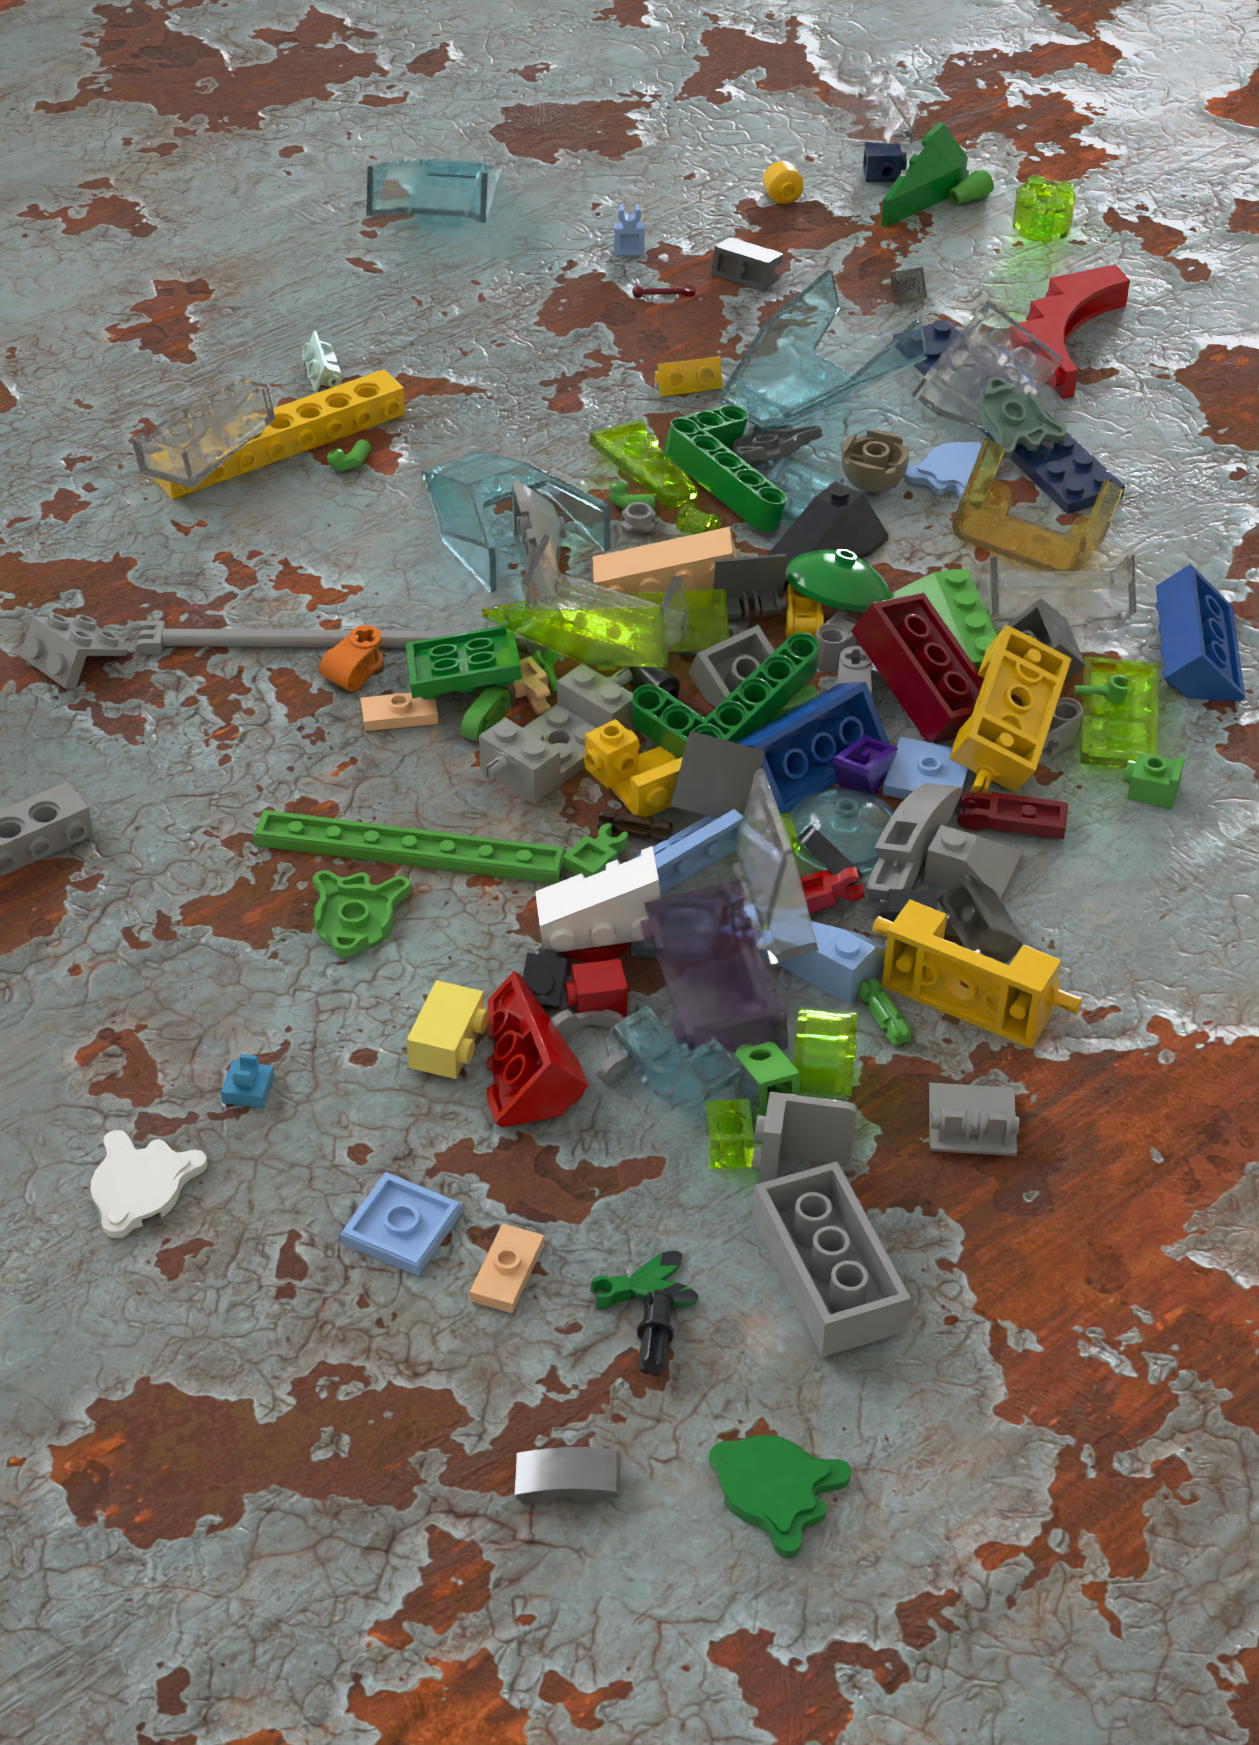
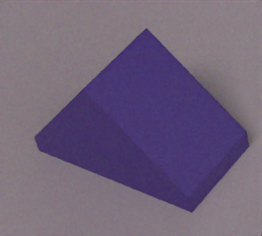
(864, 764)

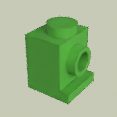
(1154, 779)

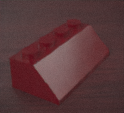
(921, 664)

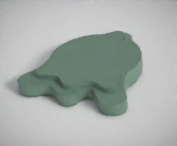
(1016, 418)

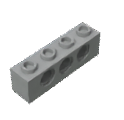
(42, 826)

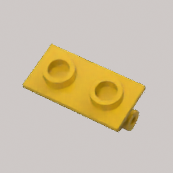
(689, 376)

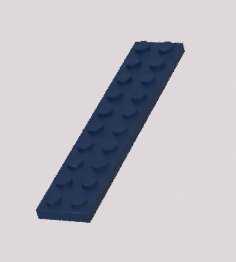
(1061, 469)

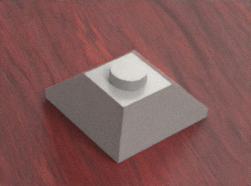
(959, 852)

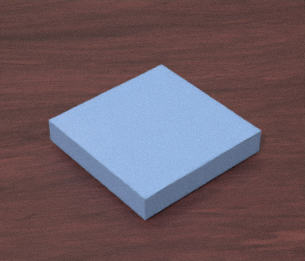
(401, 1223)

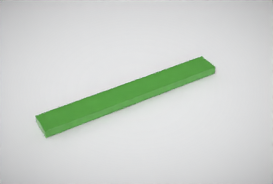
(410, 846)

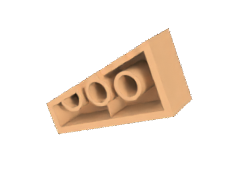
(654, 565)

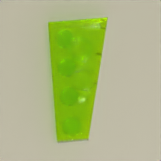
(641, 458)

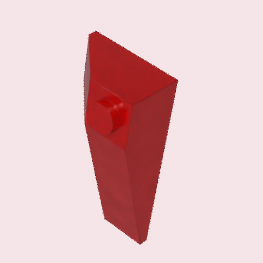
(531, 1062)

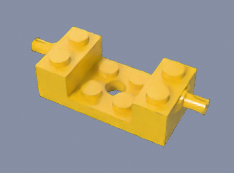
(1000, 737)
(1000, 997)

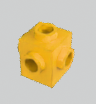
(611, 753)

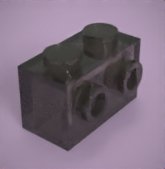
(981, 919)

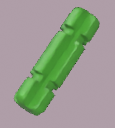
(885, 1011)

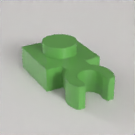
(592, 855)

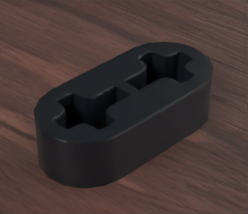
(826, 851)

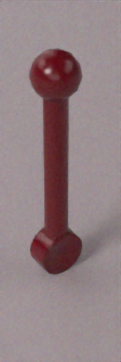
(688, 290)

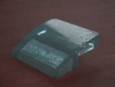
(800, 483)

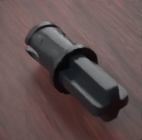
(655, 1331)

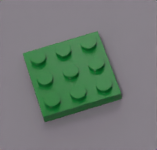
(462, 662)

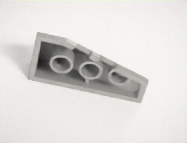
(531, 520)

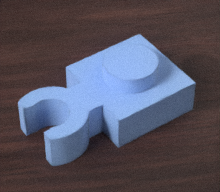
(629, 233)

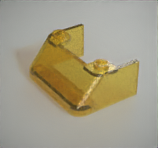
(985, 521)

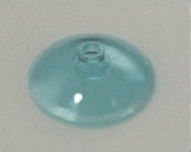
(847, 819)

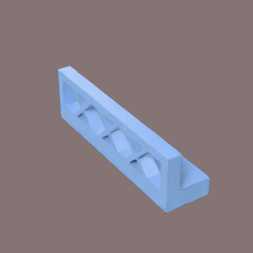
(695, 848)

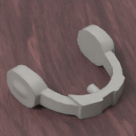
(615, 1065)

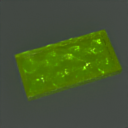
(1119, 731)

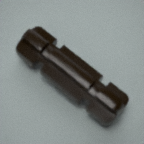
(636, 825)

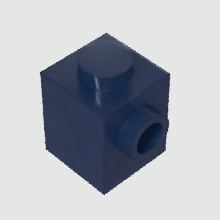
(883, 161)

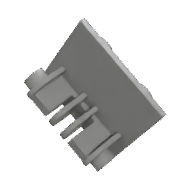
(972, 1119)

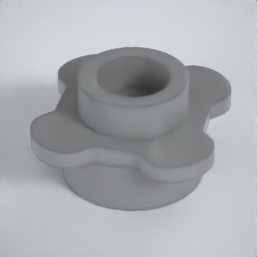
(638, 518)

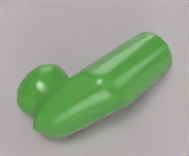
(352, 460)
(620, 498)

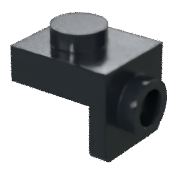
(546, 976)

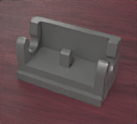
(745, 263)

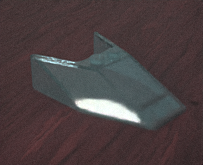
(432, 188)
(784, 376)
(469, 483)

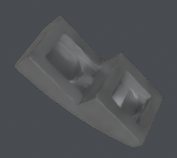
(574, 1472)

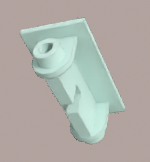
(321, 363)

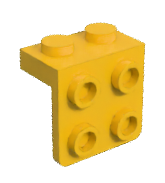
(653, 785)

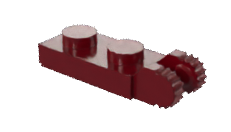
(1013, 814)

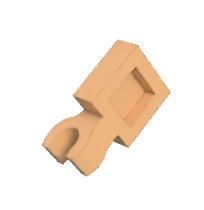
(532, 685)

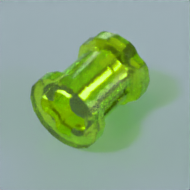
(696, 521)

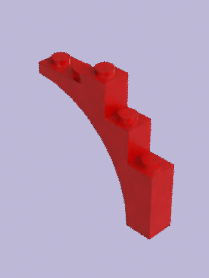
(1067, 306)

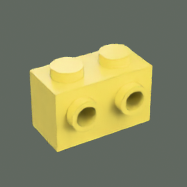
(447, 1029)

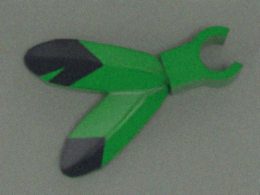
(645, 1279)

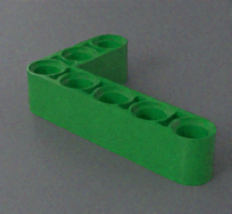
(703, 448)
(770, 686)

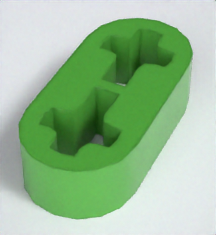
(485, 712)

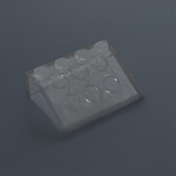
(985, 349)
(771, 878)

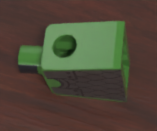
(763, 1071)

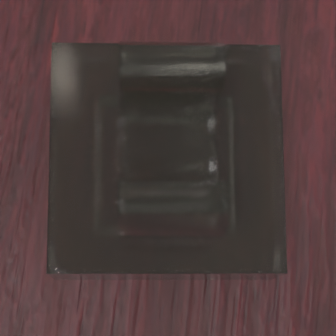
(908, 284)

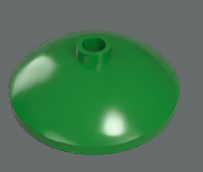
(837, 579)

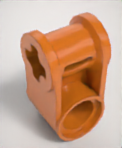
(353, 658)

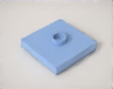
(922, 763)

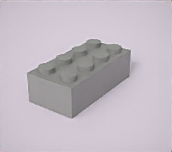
(830, 1259)

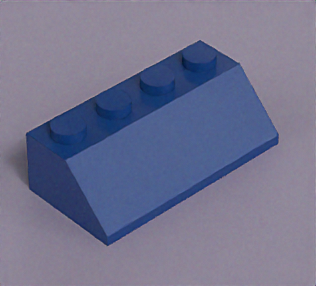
(1198, 638)
(807, 739)

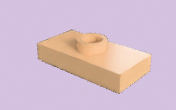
(397, 711)
(507, 1268)

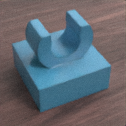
(247, 1082)

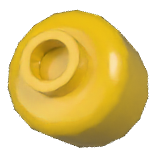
(781, 180)

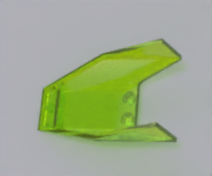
(618, 634)

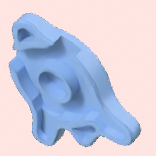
(945, 468)

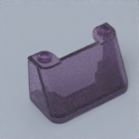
(714, 969)

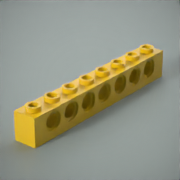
(310, 424)

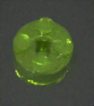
(1044, 209)
(825, 1050)

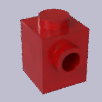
(598, 987)

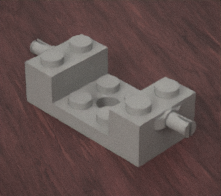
(528, 759)

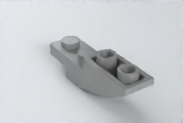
(908, 837)

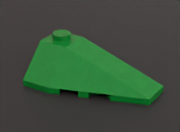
(928, 177)

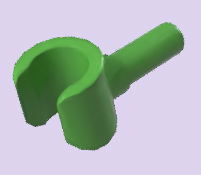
(550, 659)
(1114, 692)

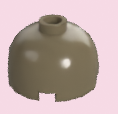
(875, 460)

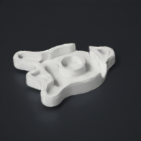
(140, 1182)

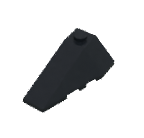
(833, 521)

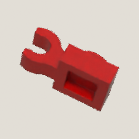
(823, 888)

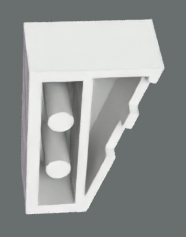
(600, 907)

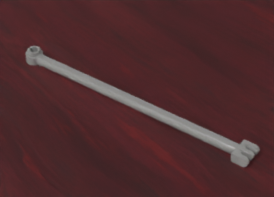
(154, 636)

